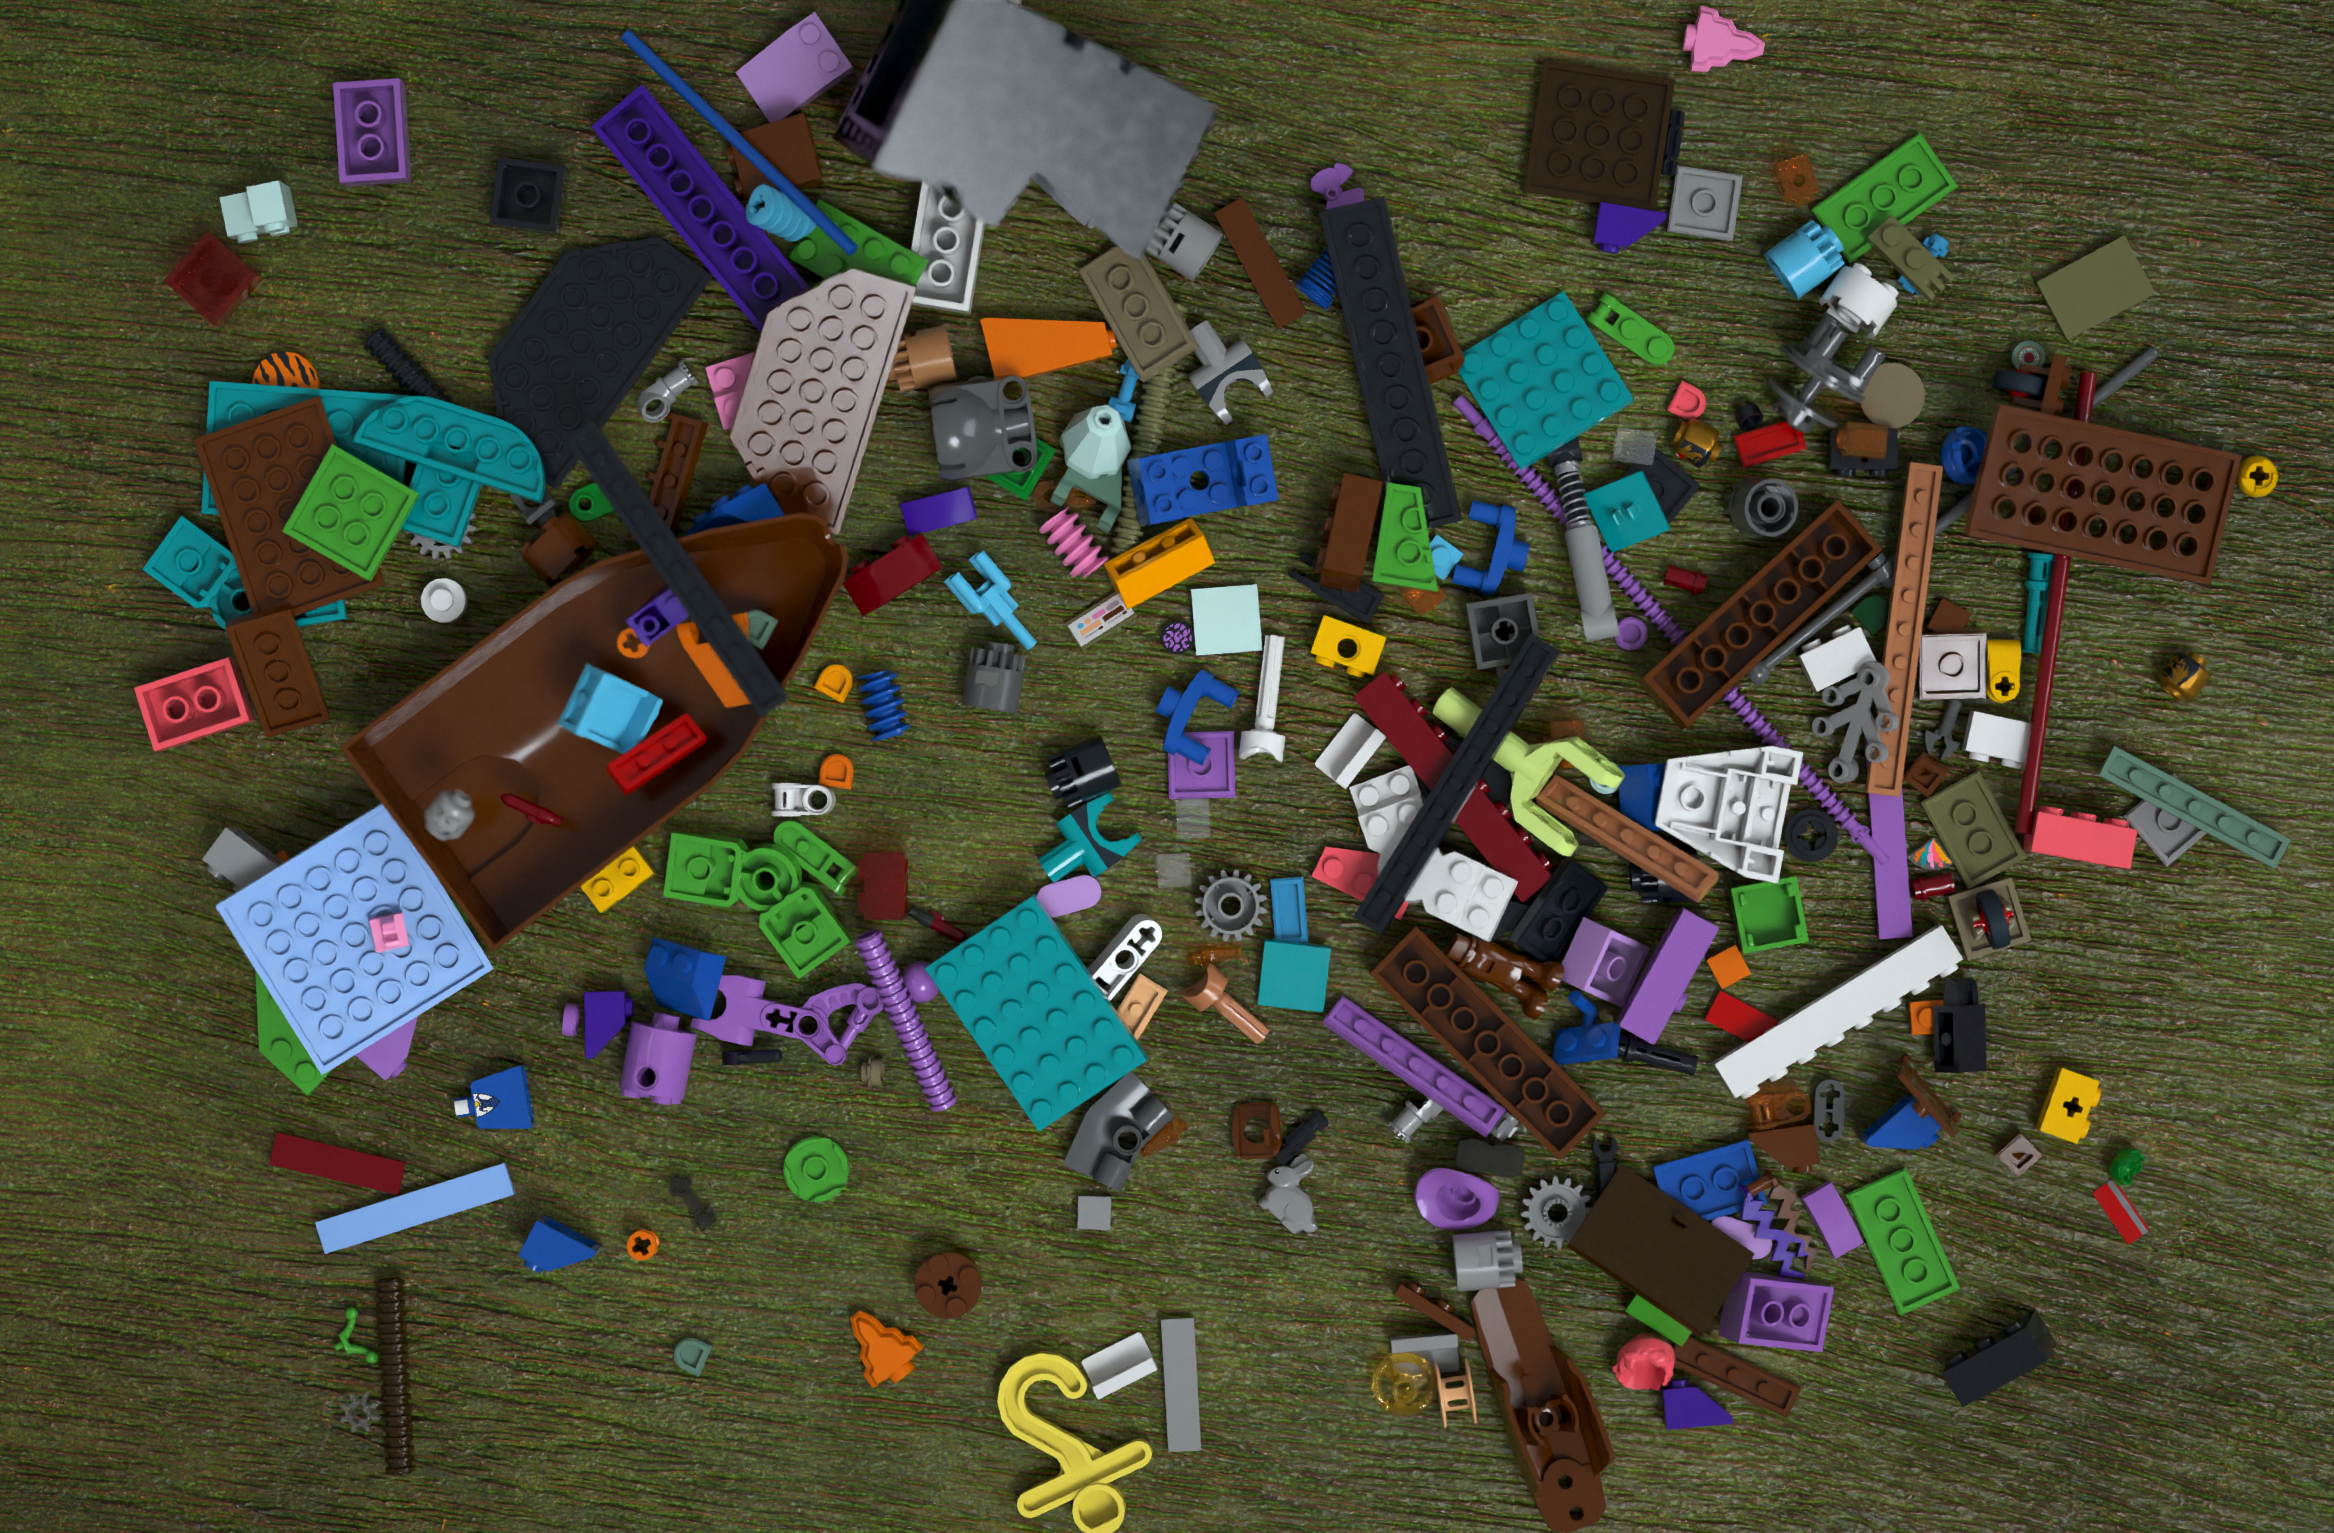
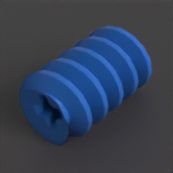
(883, 705)

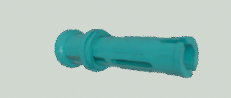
(2038, 586)

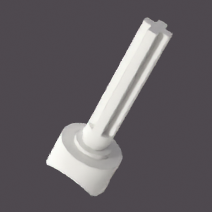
(1263, 738)

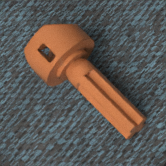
(1211, 992)

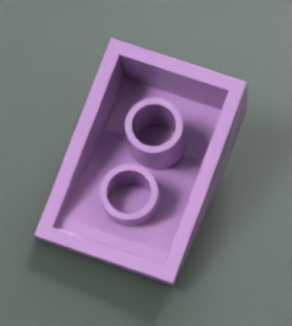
(795, 69)

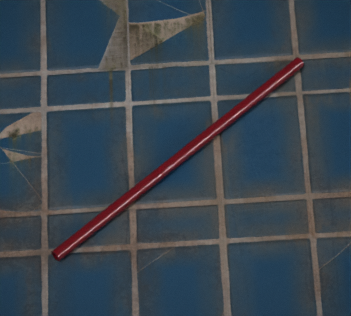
(2051, 636)

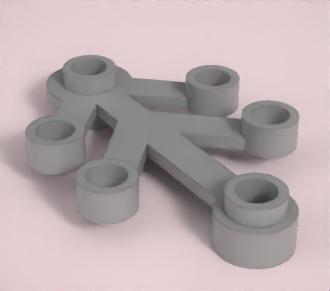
(1859, 718)

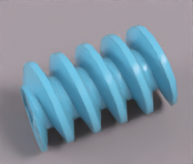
(777, 214)

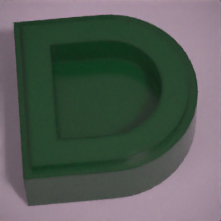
(1872, 613)

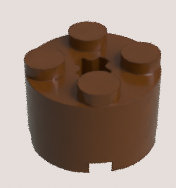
(559, 549)
(930, 1290)

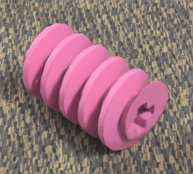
(1073, 544)

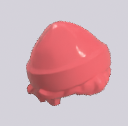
(1644, 1363)

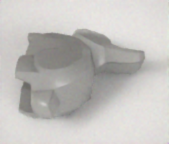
(1287, 1199)

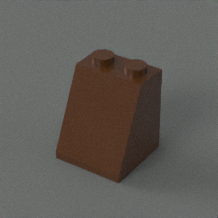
(788, 147)

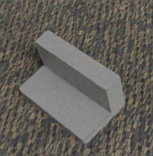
(1433, 1347)

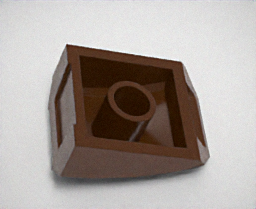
(1437, 338)

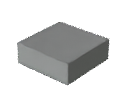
(1094, 1212)

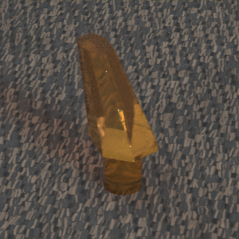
(1213, 954)
(1165, 1137)

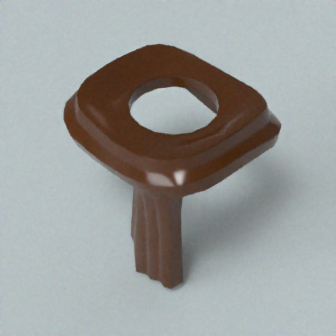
(1272, 1134)

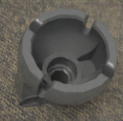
(981, 428)

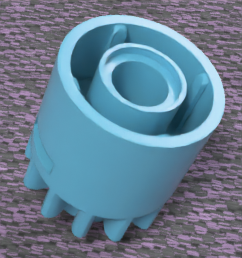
(1805, 258)

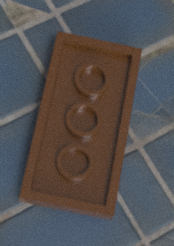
(277, 670)

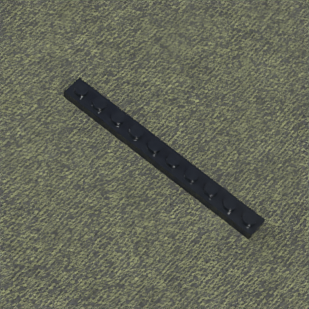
(677, 569)
(1456, 784)

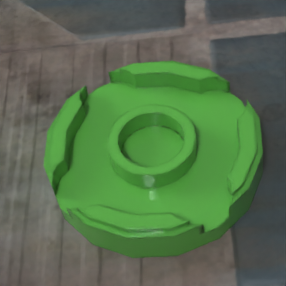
(816, 1169)

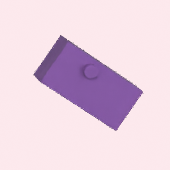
(1667, 975)

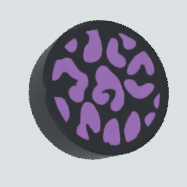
(1177, 637)

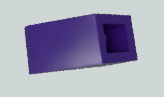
(657, 616)

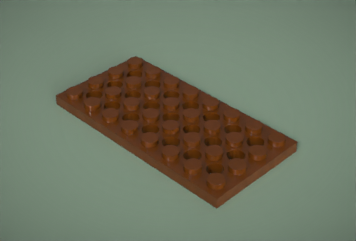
(2084, 507)

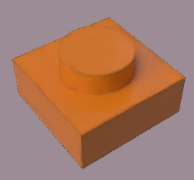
(1922, 1016)

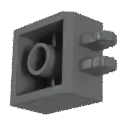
(1484, 619)

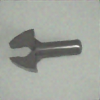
(1944, 730)

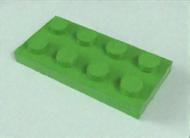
(874, 250)

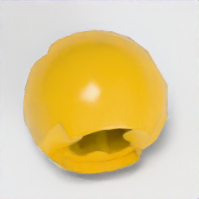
(2265, 467)

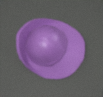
(1455, 1199)

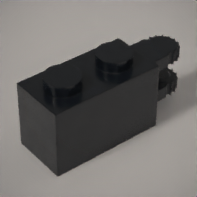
(1960, 1029)

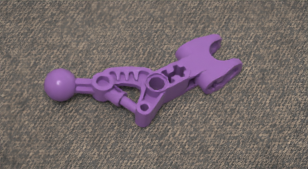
(749, 1011)

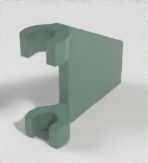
(1105, 489)

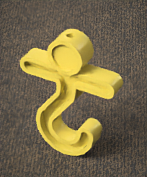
(1084, 1469)

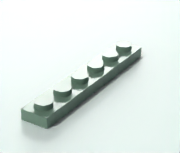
(2193, 807)

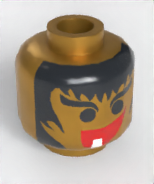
(1696, 443)

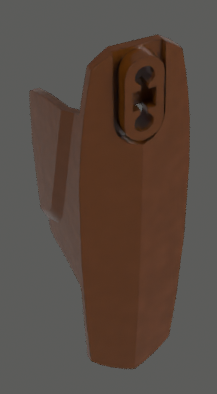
(1543, 1407)

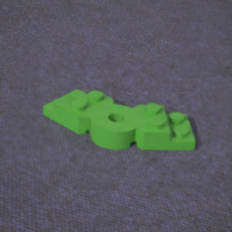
(793, 912)

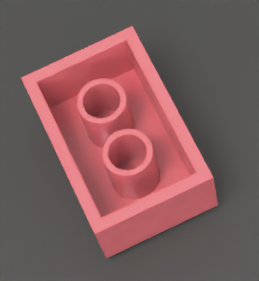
(194, 704)
(2081, 838)

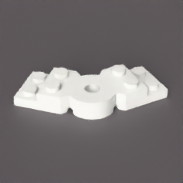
(1451, 884)

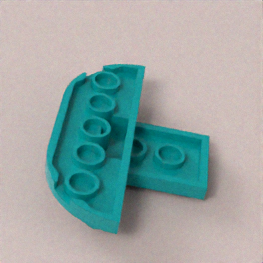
(454, 458)

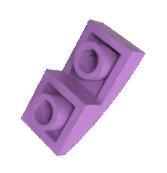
(1832, 1219)

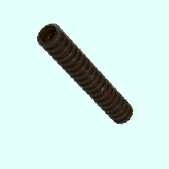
(395, 1376)

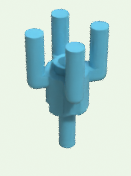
(990, 597)

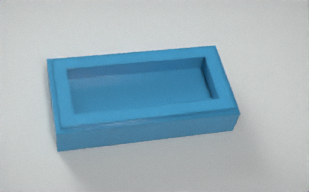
(1289, 909)

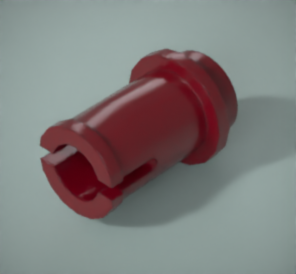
(1685, 579)
(1932, 886)

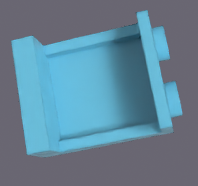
(610, 710)

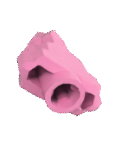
(1717, 41)

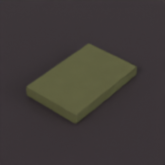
(2095, 288)
(1973, 829)

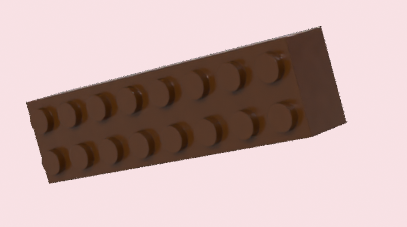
(1759, 615)
(1487, 1042)

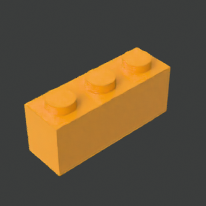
(1159, 563)

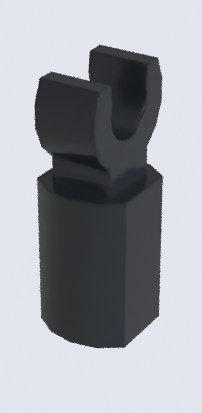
(1605, 1167)

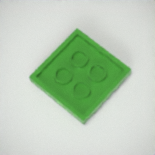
(351, 512)

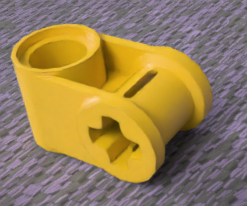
(2004, 663)

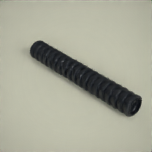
(403, 367)

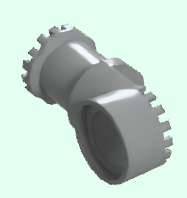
(665, 390)
(1413, 1117)

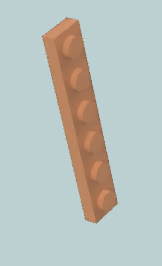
(1627, 838)

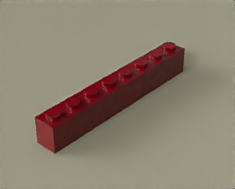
(1429, 755)

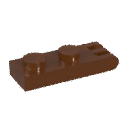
(1438, 1311)

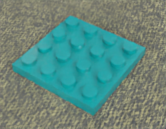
(1543, 381)

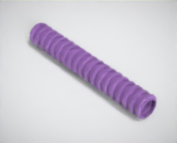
(905, 1020)

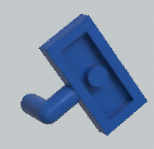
(1588, 1041)

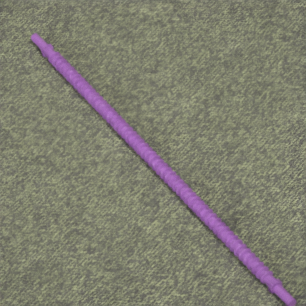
(1856, 830)

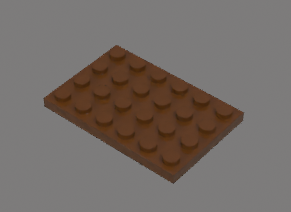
(256, 483)

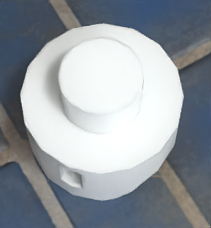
(444, 600)

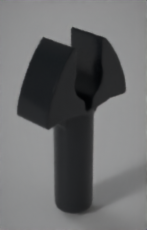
(750, 1056)

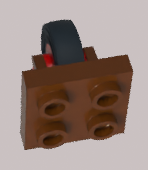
(2025, 385)

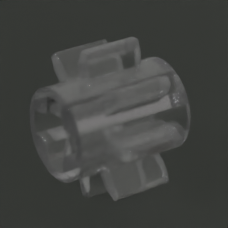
(351, 1415)

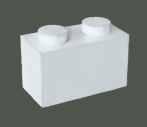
(1836, 658)
(1997, 738)

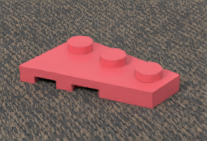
(1350, 872)

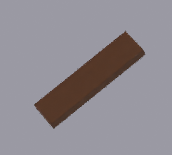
(1260, 263)
(1736, 1376)

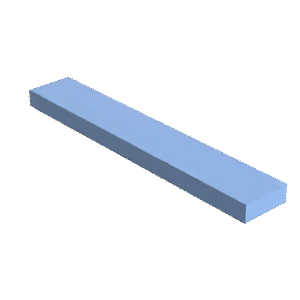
(415, 1208)

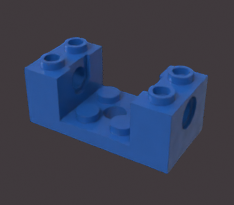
(1235, 474)

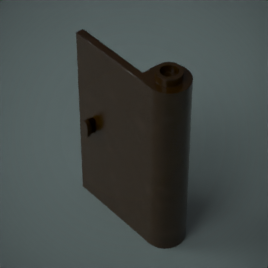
(1668, 1265)

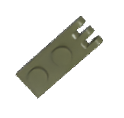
(1909, 258)

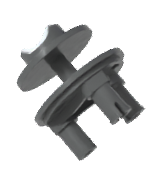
(1817, 359)

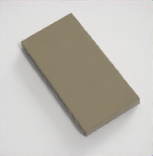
(1138, 311)

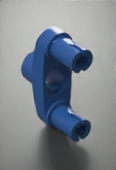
(1507, 552)
(1179, 707)

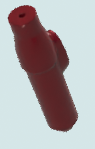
(532, 811)

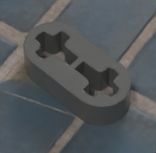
(1837, 1109)

